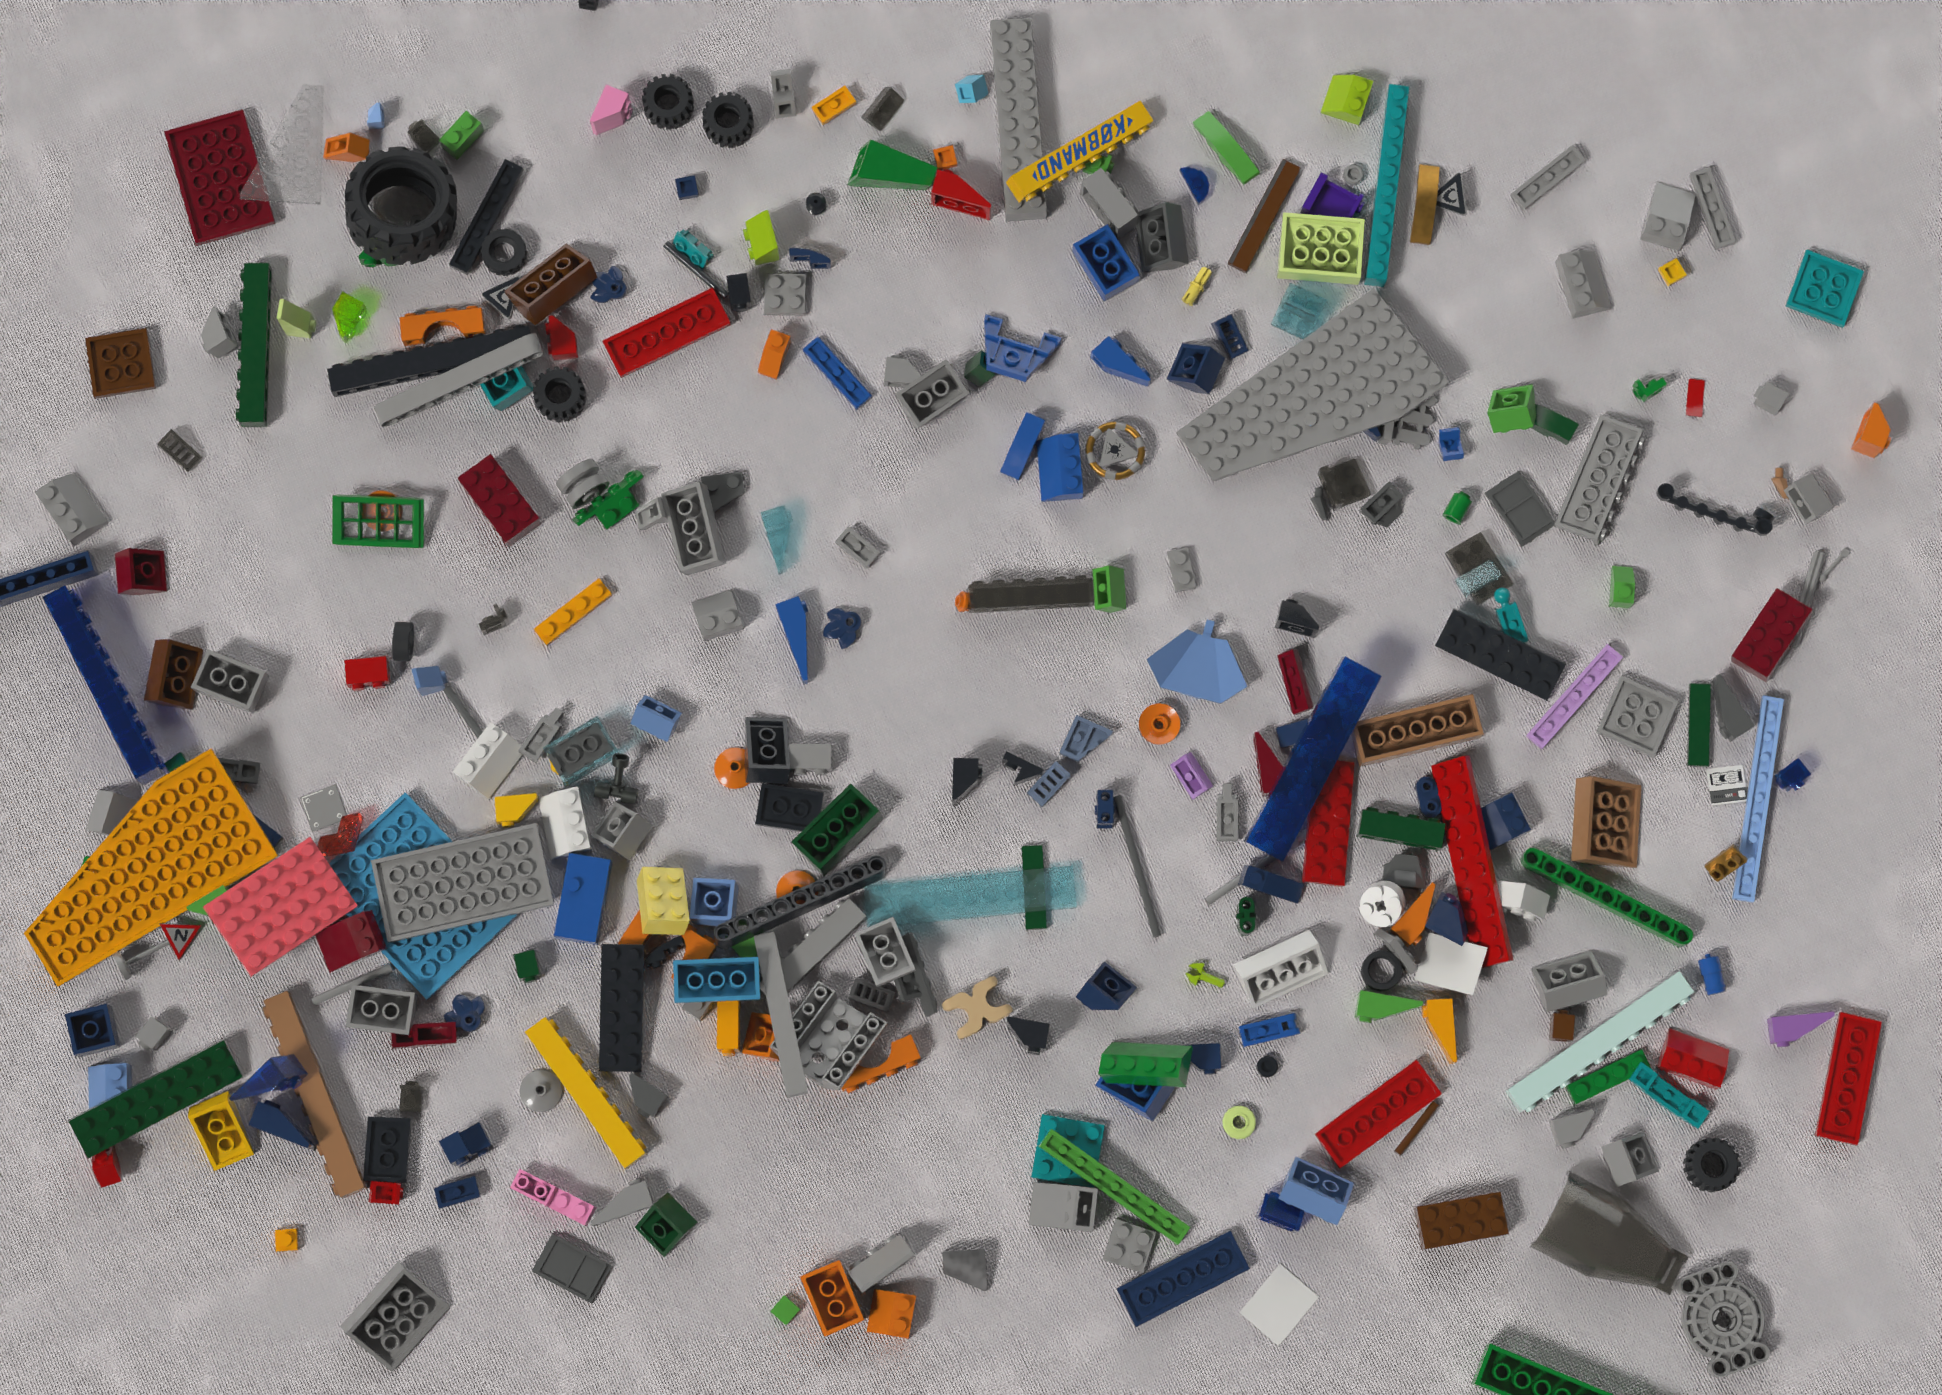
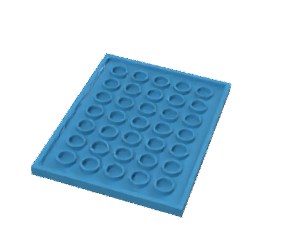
(425, 959)

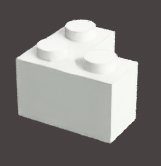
(1523, 900)

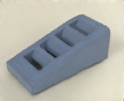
(1055, 766)

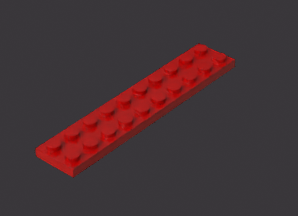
(1472, 859)

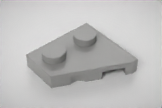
(1395, 946)

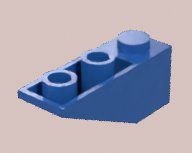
(1115, 361)

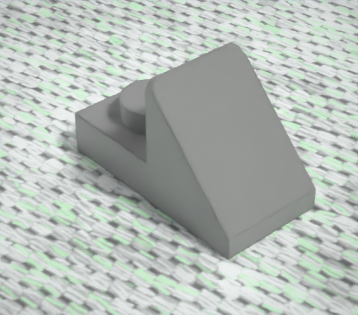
(651, 514)

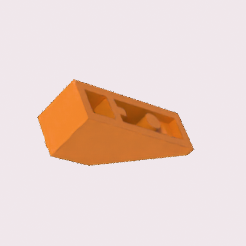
(1413, 921)

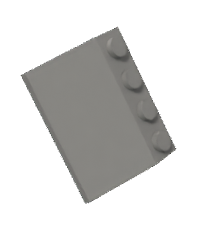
(394, 1316)

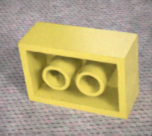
(663, 900)

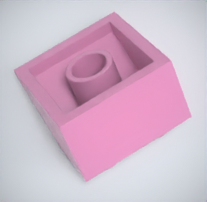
(611, 110)

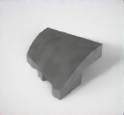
(966, 1266)

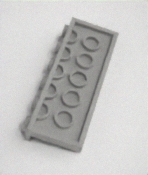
(1600, 479)

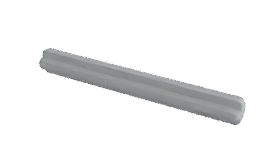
(1810, 585)

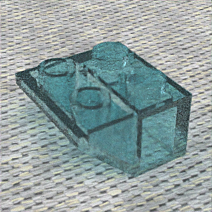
(1298, 311)

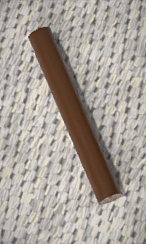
(1416, 1128)

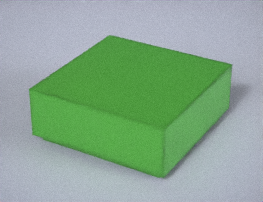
(785, 1310)

